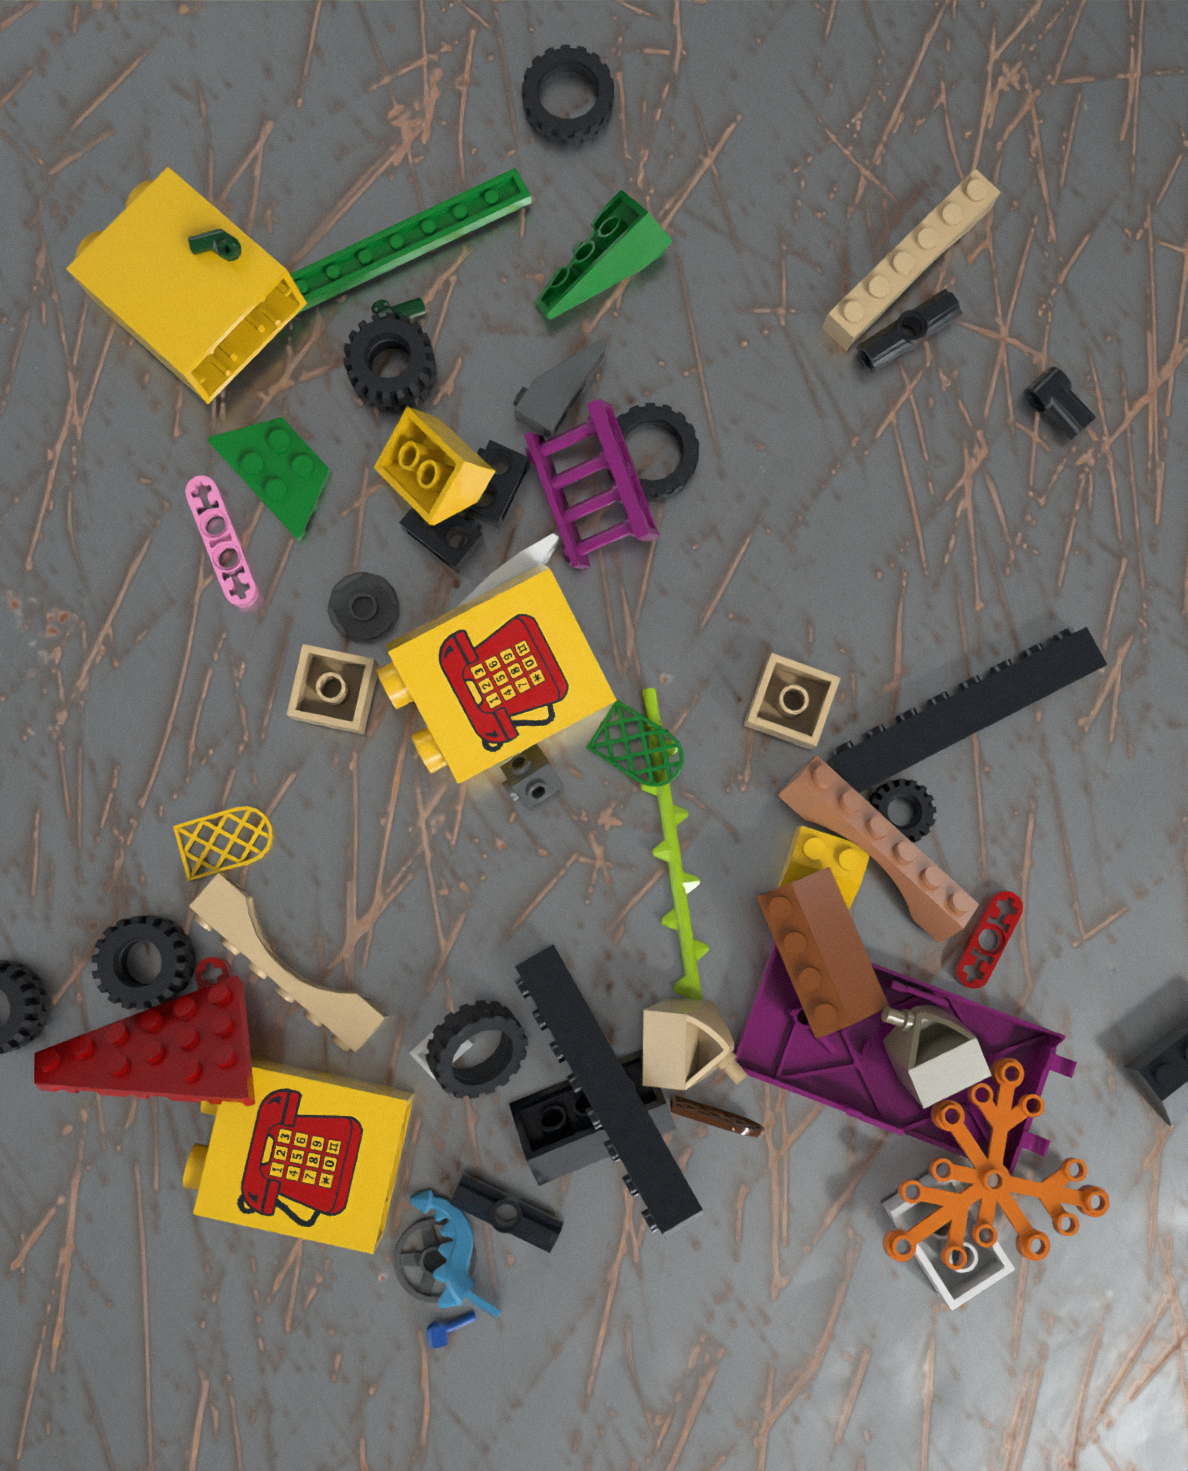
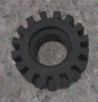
(916, 796)

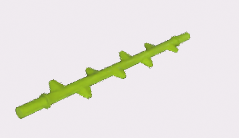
(669, 851)

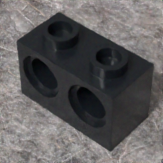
(502, 486)
(436, 537)

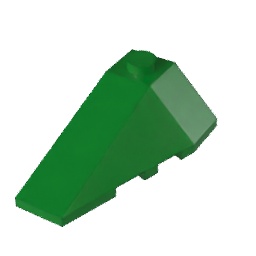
(620, 244)

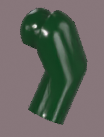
(217, 241)
(412, 308)

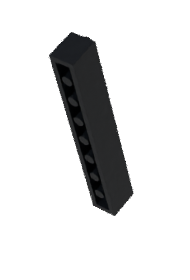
(967, 711)
(610, 1092)

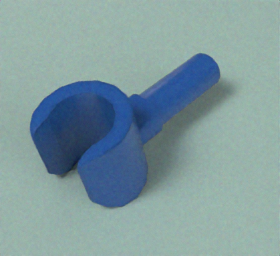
(438, 1330)

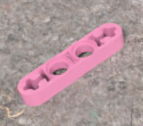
(225, 540)

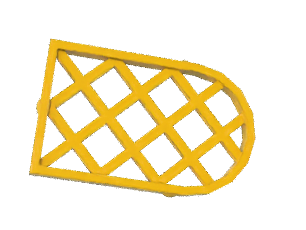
(233, 838)

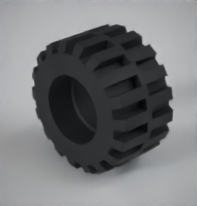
(384, 335)
(113, 962)
(24, 1005)

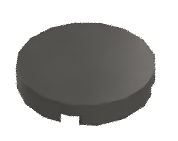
(363, 607)

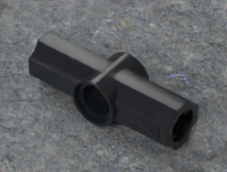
(924, 319)
(529, 1224)

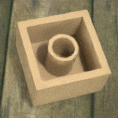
(333, 689)
(791, 701)

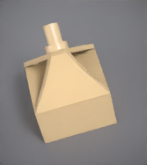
(686, 1044)

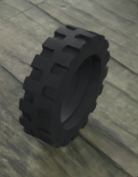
(568, 60)
(683, 432)
(458, 1029)

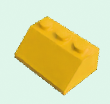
(432, 467)

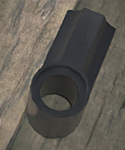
(1053, 395)

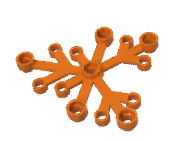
(956, 1205)

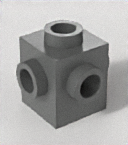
(530, 777)

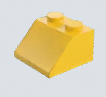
(816, 850)

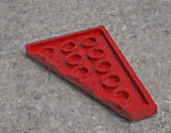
(178, 1050)

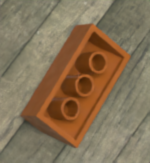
(822, 952)

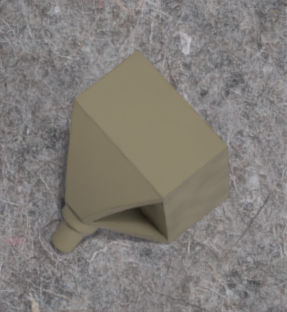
(933, 1052)

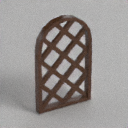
(715, 1116)

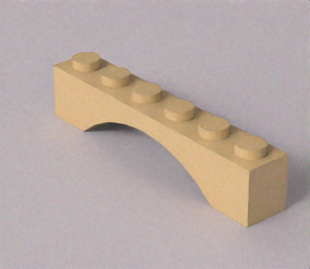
(915, 253)
(233, 915)

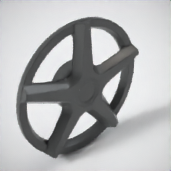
(428, 1259)

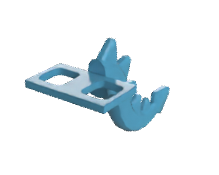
(457, 1252)

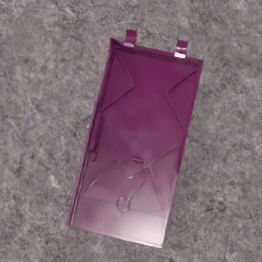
(857, 1076)

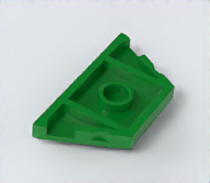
(277, 469)

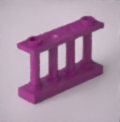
(626, 488)

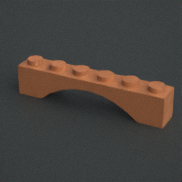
(930, 893)

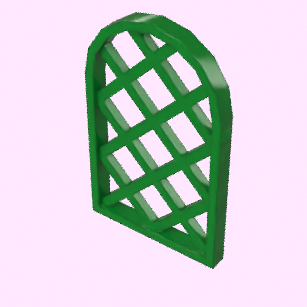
(659, 730)

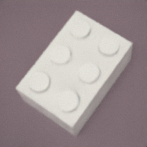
(983, 1264)

